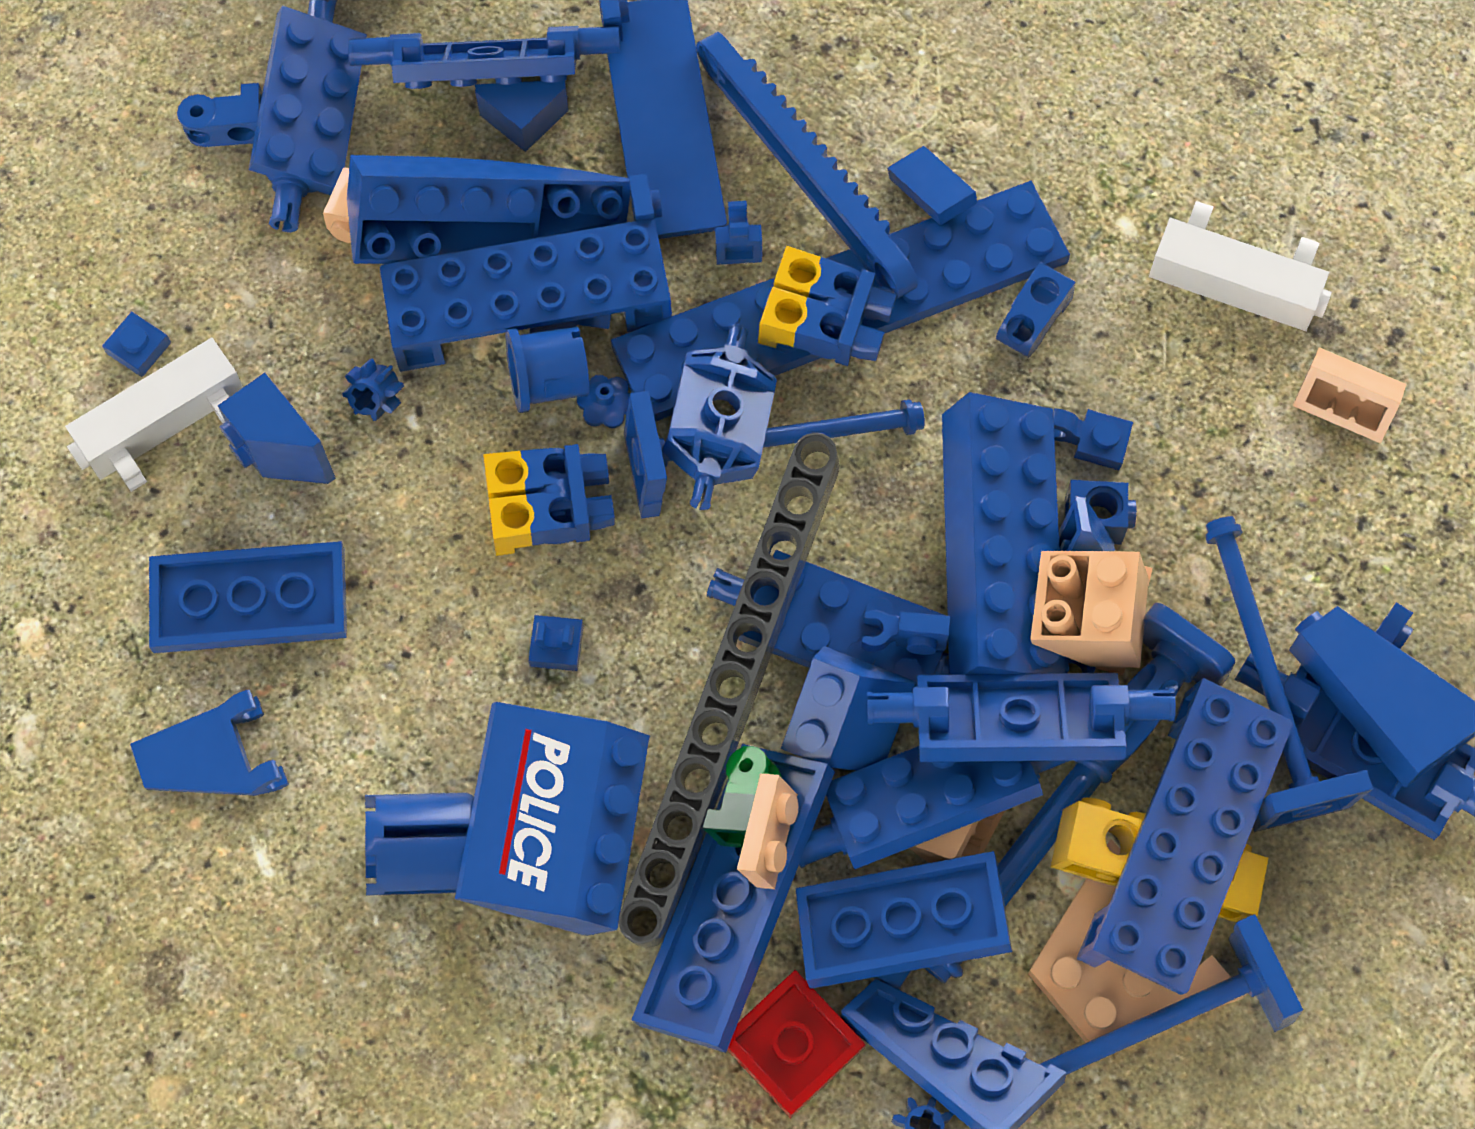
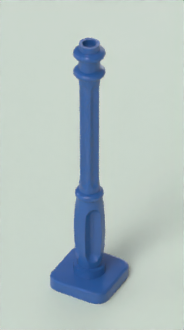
(1179, 656)

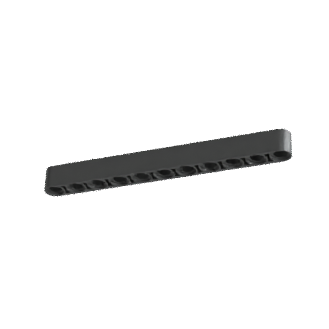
(728, 663)

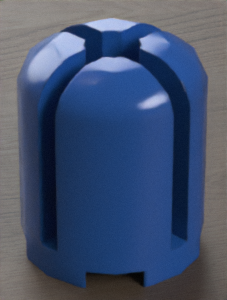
(415, 842)

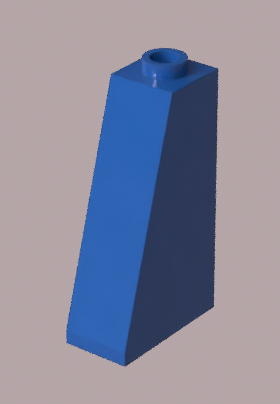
(1385, 694)

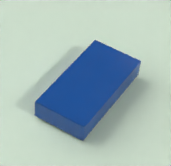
(932, 185)

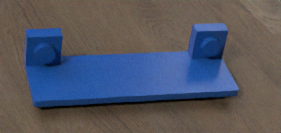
(663, 117)
(524, 288)
(1190, 838)

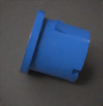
(546, 366)

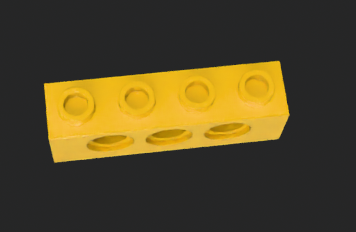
(1084, 852)

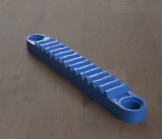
(808, 163)

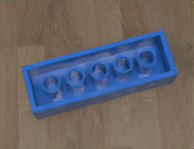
(996, 525)

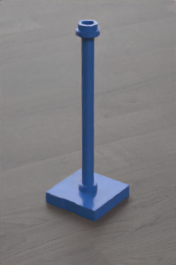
(649, 462)
(1306, 795)
(1259, 976)

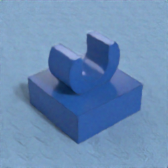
(556, 643)

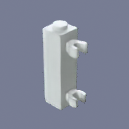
(1241, 273)
(152, 412)

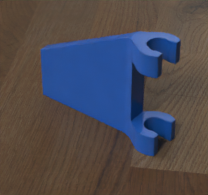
(207, 754)

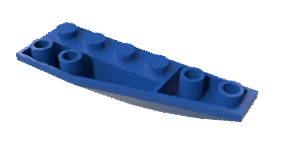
(449, 205)

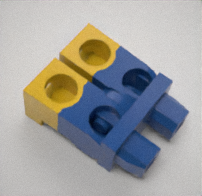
(822, 308)
(542, 496)

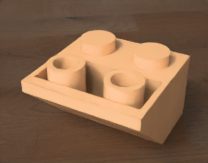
(1091, 606)

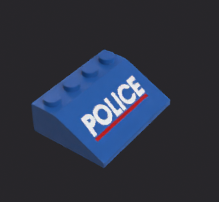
(553, 818)

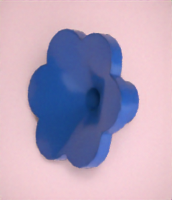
(603, 408)

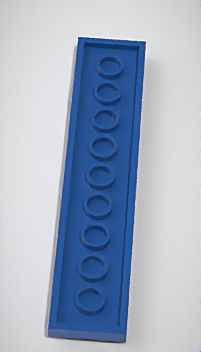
(953, 264)

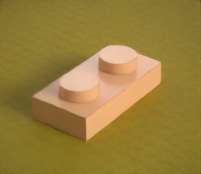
(767, 831)

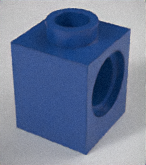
(1110, 496)

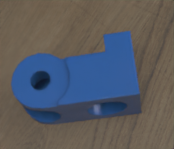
(221, 119)
(1036, 309)

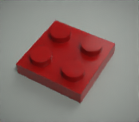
(793, 1043)

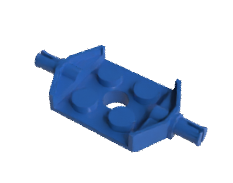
(711, 444)

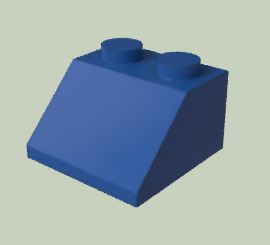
(273, 435)
(833, 712)

